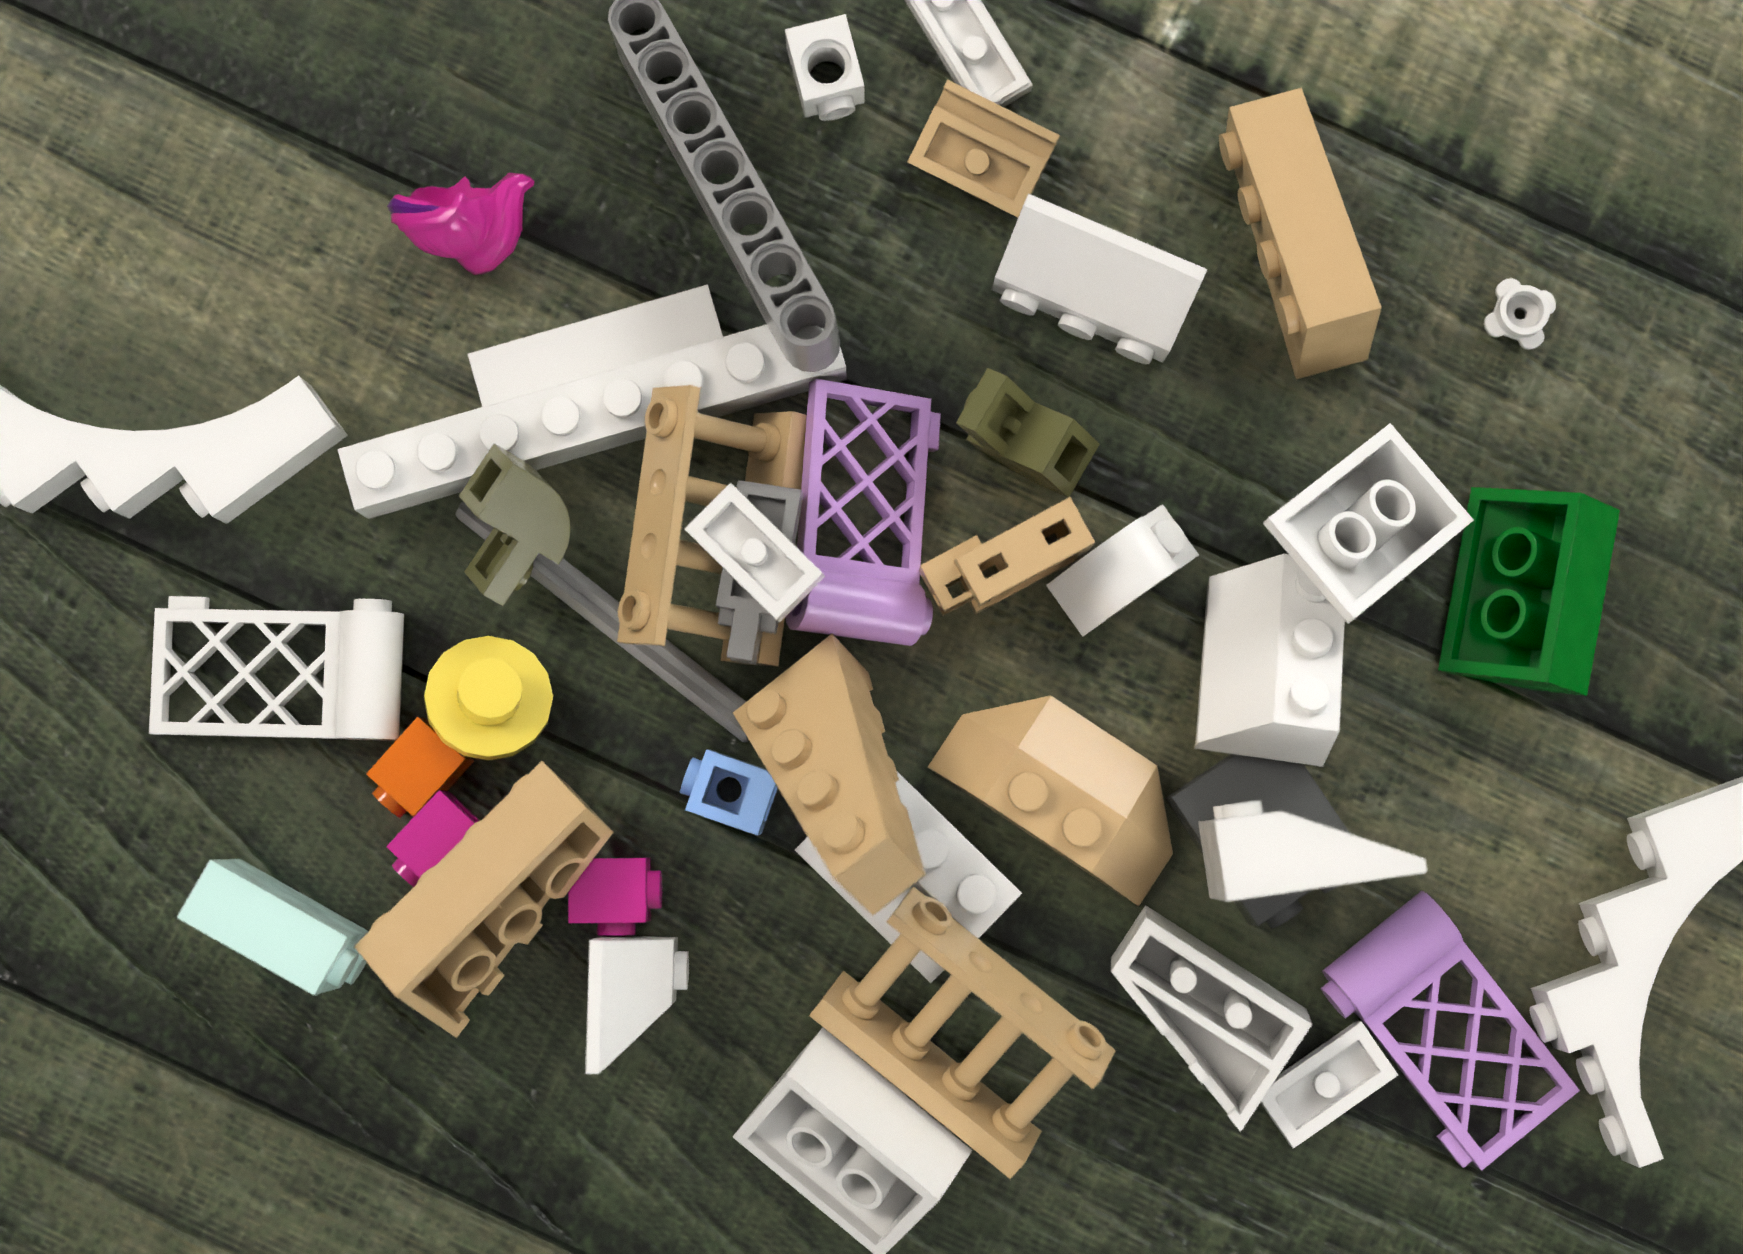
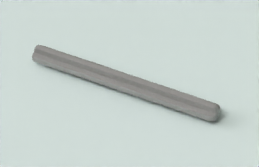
(602, 612)

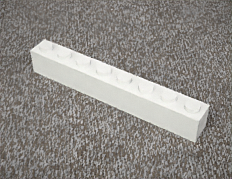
(571, 418)

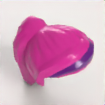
(465, 222)

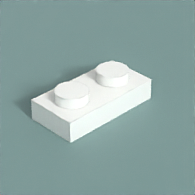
(754, 552)
(1327, 1083)

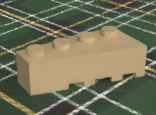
(1301, 233)
(833, 769)
(484, 898)

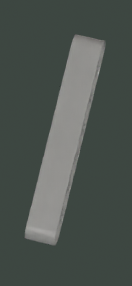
(731, 204)

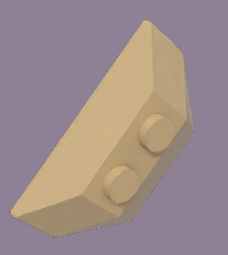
(1064, 788)

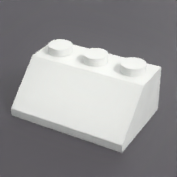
(1096, 281)
(1270, 665)
(953, 875)
(853, 1144)

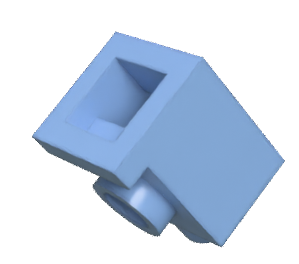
(702, 787)

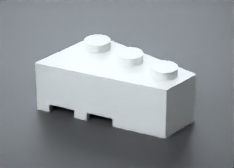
(1211, 1010)

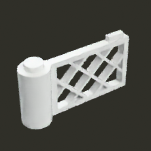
(358, 662)

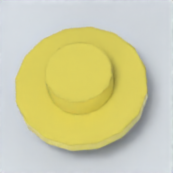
(488, 698)

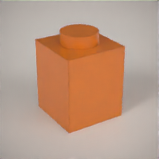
(416, 769)

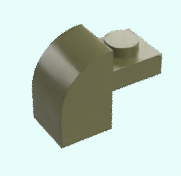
(1026, 435)
(525, 518)

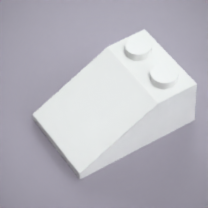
(1368, 522)
(1278, 853)

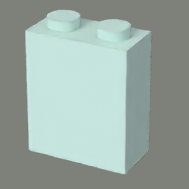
(275, 926)

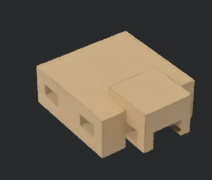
(1018, 555)

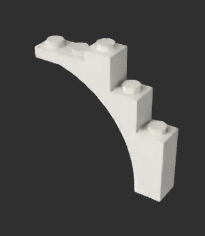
(223, 460)
(1604, 1006)

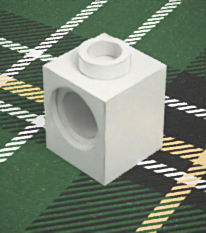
(822, 42)

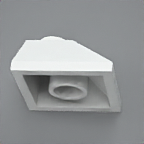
(628, 990)

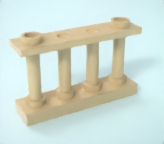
(671, 424)
(925, 1072)

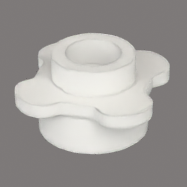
(1537, 309)

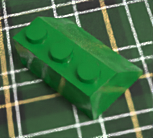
(1530, 589)

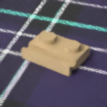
(983, 148)

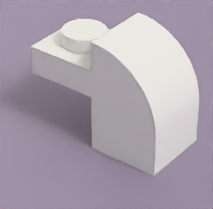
(1122, 569)

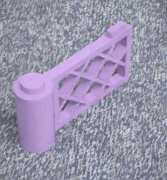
(866, 596)
(1396, 965)

